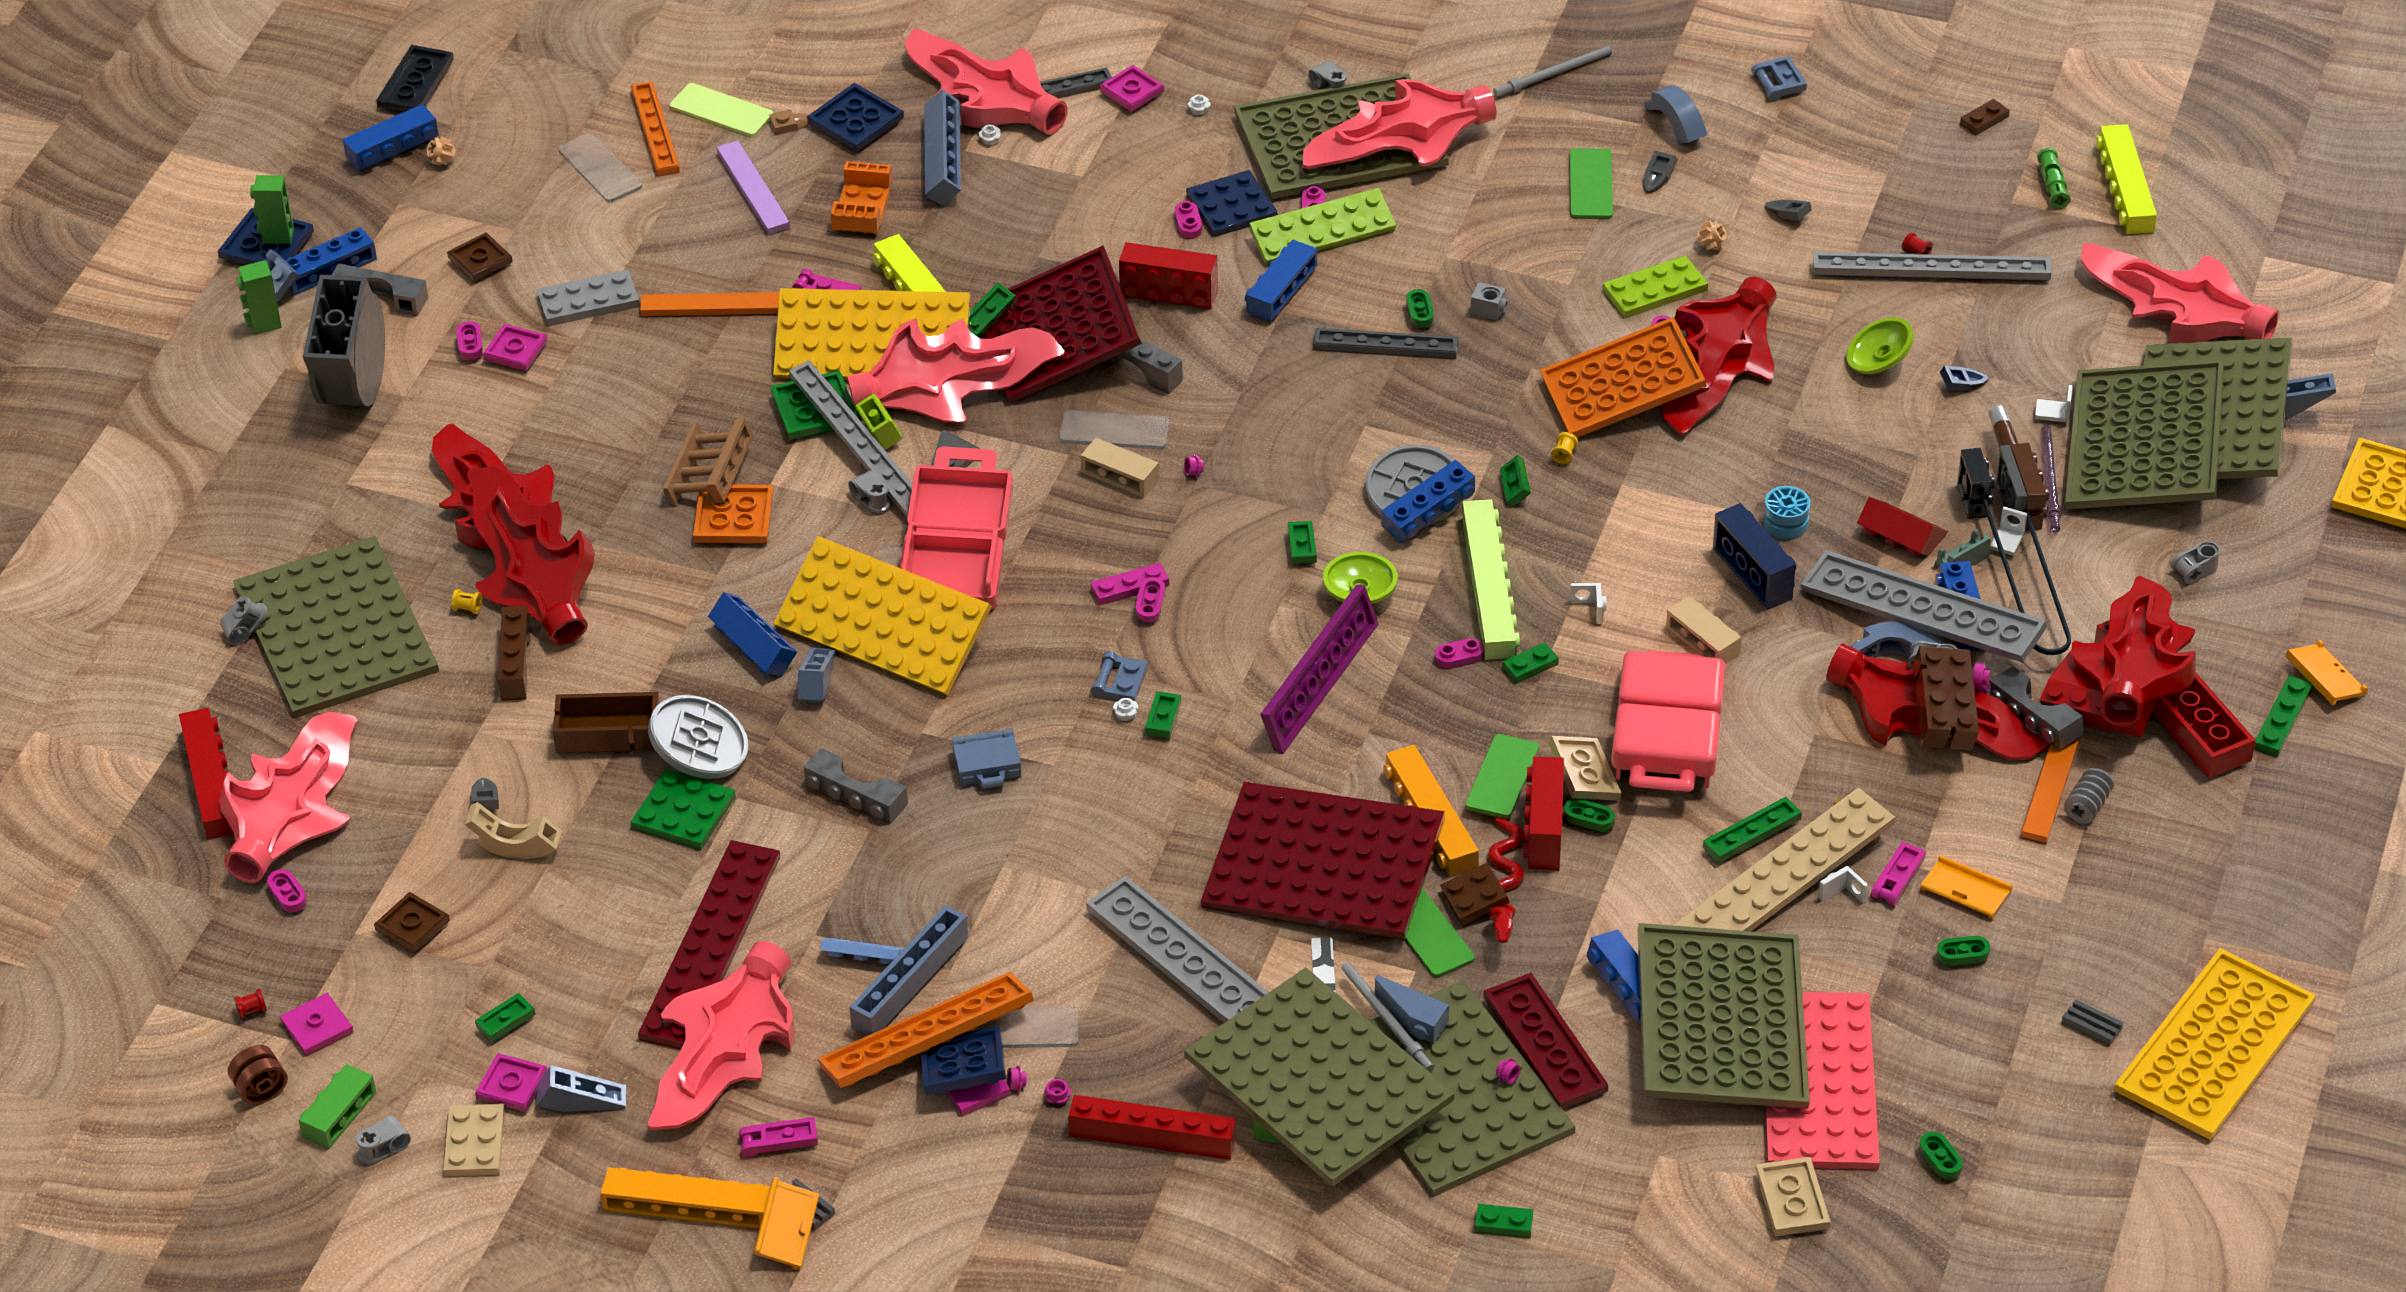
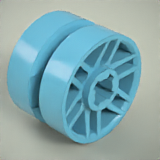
(1786, 512)

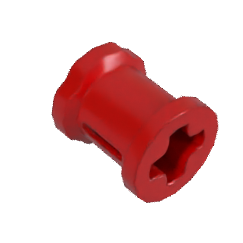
(1916, 245)
(250, 1004)

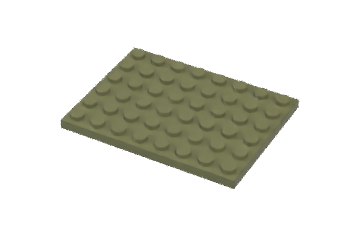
(1285, 125)
(2252, 399)
(2145, 434)
(337, 627)
(1722, 1016)
(1319, 1076)
(1488, 1119)

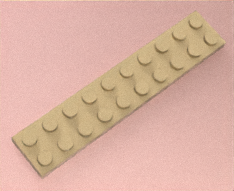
(1793, 865)

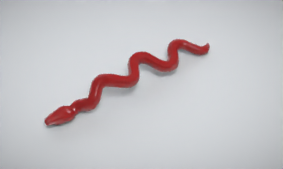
(1503, 914)

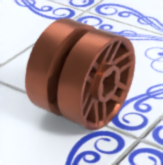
(257, 1074)

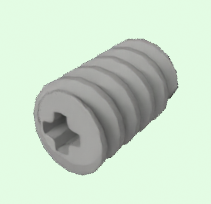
(2088, 795)

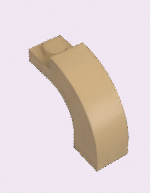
(510, 839)

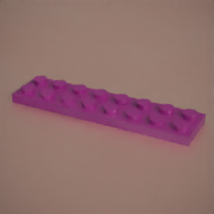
(1319, 669)

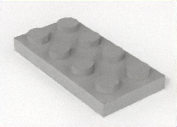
(588, 297)

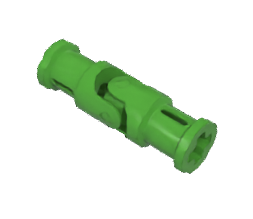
(2053, 178)

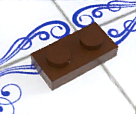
(1984, 117)

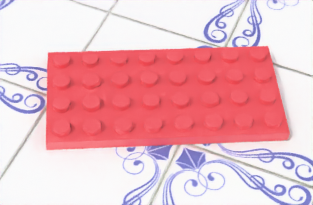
(1842, 1115)

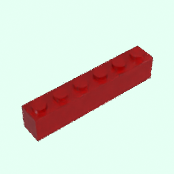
(206, 768)
(1152, 1127)

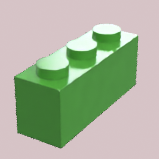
(272, 209)
(258, 297)
(337, 1106)

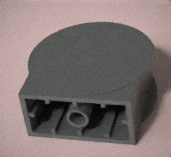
(345, 342)

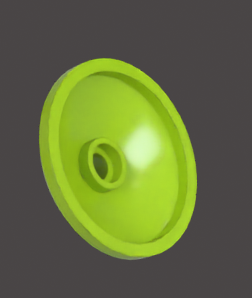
(1880, 345)
(1360, 569)

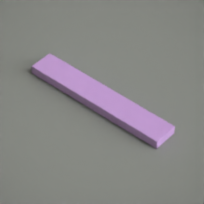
(753, 187)

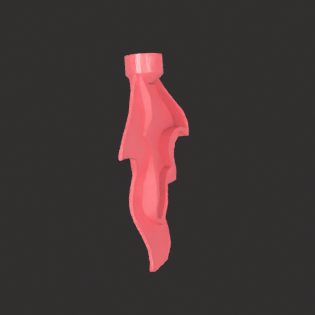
(989, 90)
(1419, 122)
(2197, 300)
(943, 369)
(287, 797)
(724, 1035)

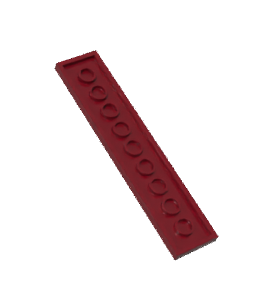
(712, 934)

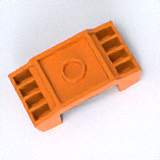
(862, 198)

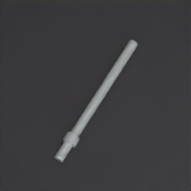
(1515, 85)
(1413, 1048)

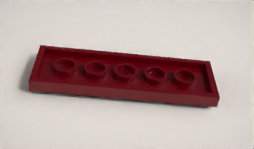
(1545, 1040)

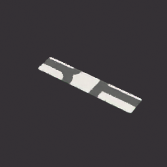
(1323, 960)

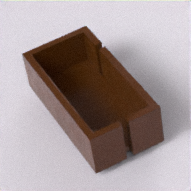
(1945, 698)
(603, 721)

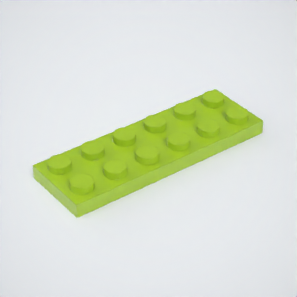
(1324, 224)

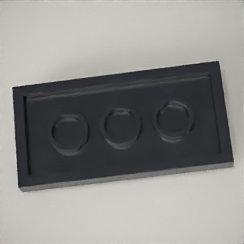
(415, 78)

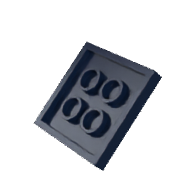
(855, 117)
(1231, 203)
(247, 247)
(964, 1062)

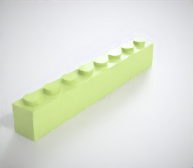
(1489, 579)

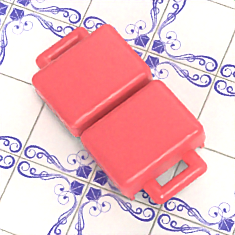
(959, 523)
(1668, 718)

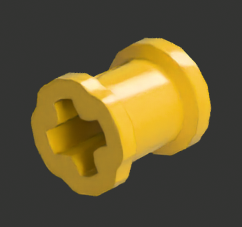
(1565, 445)
(466, 601)

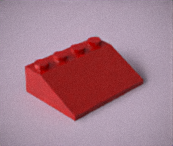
(2083, 694)

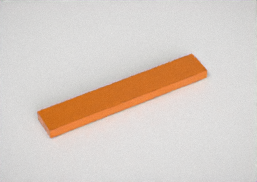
(655, 128)
(709, 304)
(2049, 792)

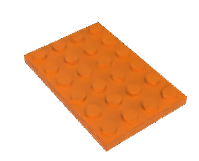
(1623, 378)

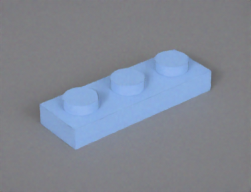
(860, 950)

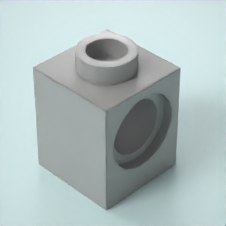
(1488, 301)

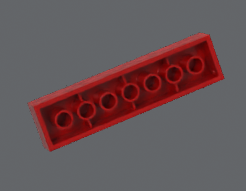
(2201, 725)

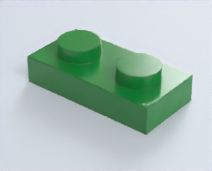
(1515, 480)
(1302, 542)
(1530, 662)
(1163, 714)
(505, 1017)
(1504, 1220)

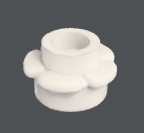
(1199, 105)
(990, 135)
(1125, 709)

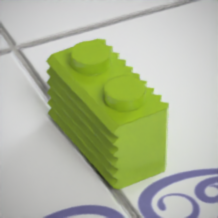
(879, 421)

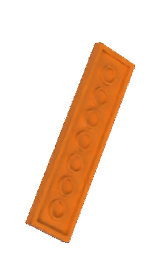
(925, 1030)

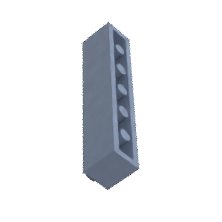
(942, 147)
(909, 971)

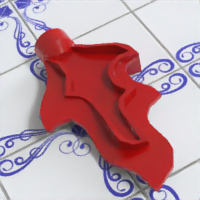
(1726, 342)
(459, 452)
(530, 555)
(2138, 653)
(1889, 705)

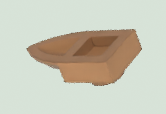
(787, 122)

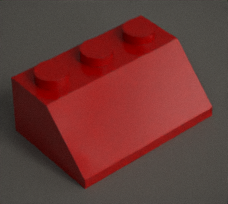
(1900, 527)

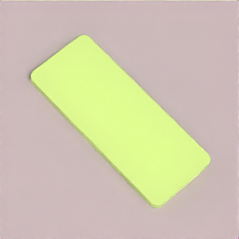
(721, 109)

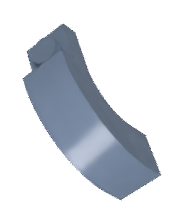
(1680, 111)
(1891, 639)

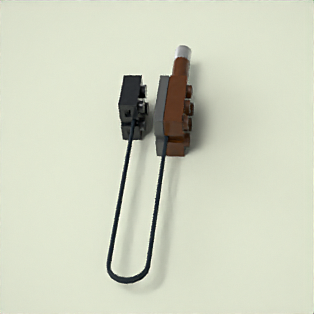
(2020, 489)

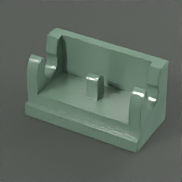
(1973, 551)

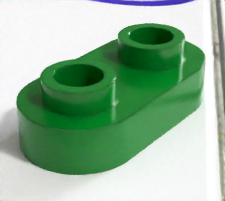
(1420, 308)
(1589, 815)
(1963, 950)
(1943, 1160)

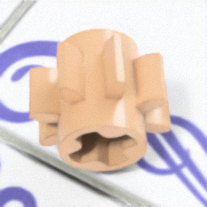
(440, 151)
(1711, 235)

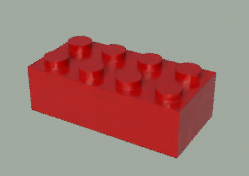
(1168, 275)
(1544, 813)

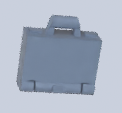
(986, 758)

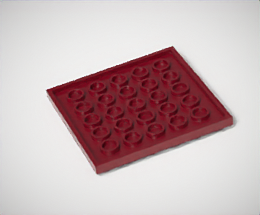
(1082, 312)

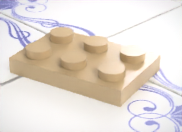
(1585, 768)
(474, 1140)
(1792, 1196)

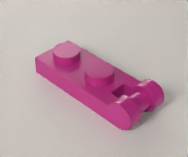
(808, 280)
(1898, 873)
(777, 1136)

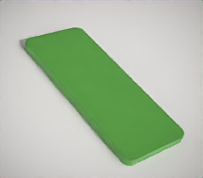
(1591, 183)
(1502, 776)
(1436, 940)

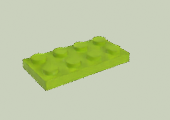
(1655, 286)

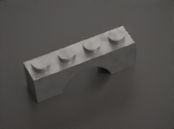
(406, 292)
(1160, 367)
(2055, 723)
(881, 798)

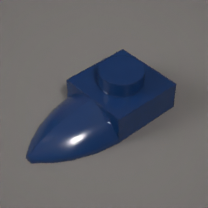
(1961, 377)

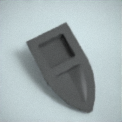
(1658, 170)
(1790, 209)
(485, 793)

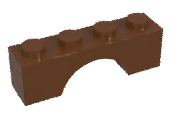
(512, 653)

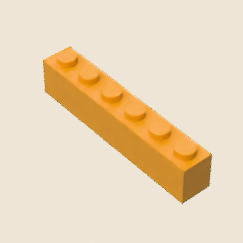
(1419, 788)
(684, 1197)

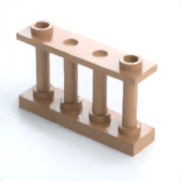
(721, 473)

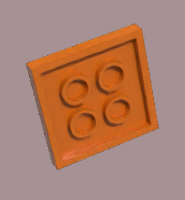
(739, 519)

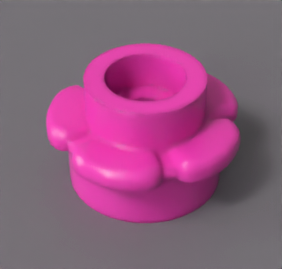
(1193, 466)
(1508, 1071)
(1016, 1078)
(1057, 1086)

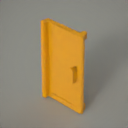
(2325, 672)
(1967, 886)
(784, 1216)

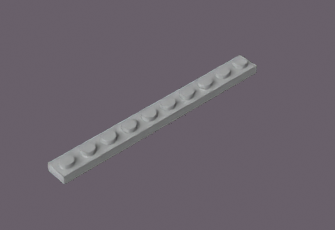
(1932, 266)
(853, 432)

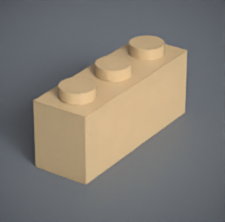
(1120, 467)
(1703, 630)

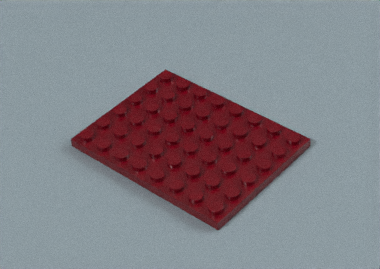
(1323, 860)

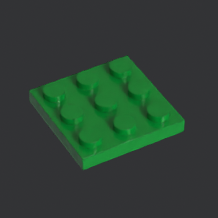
(799, 414)
(683, 809)

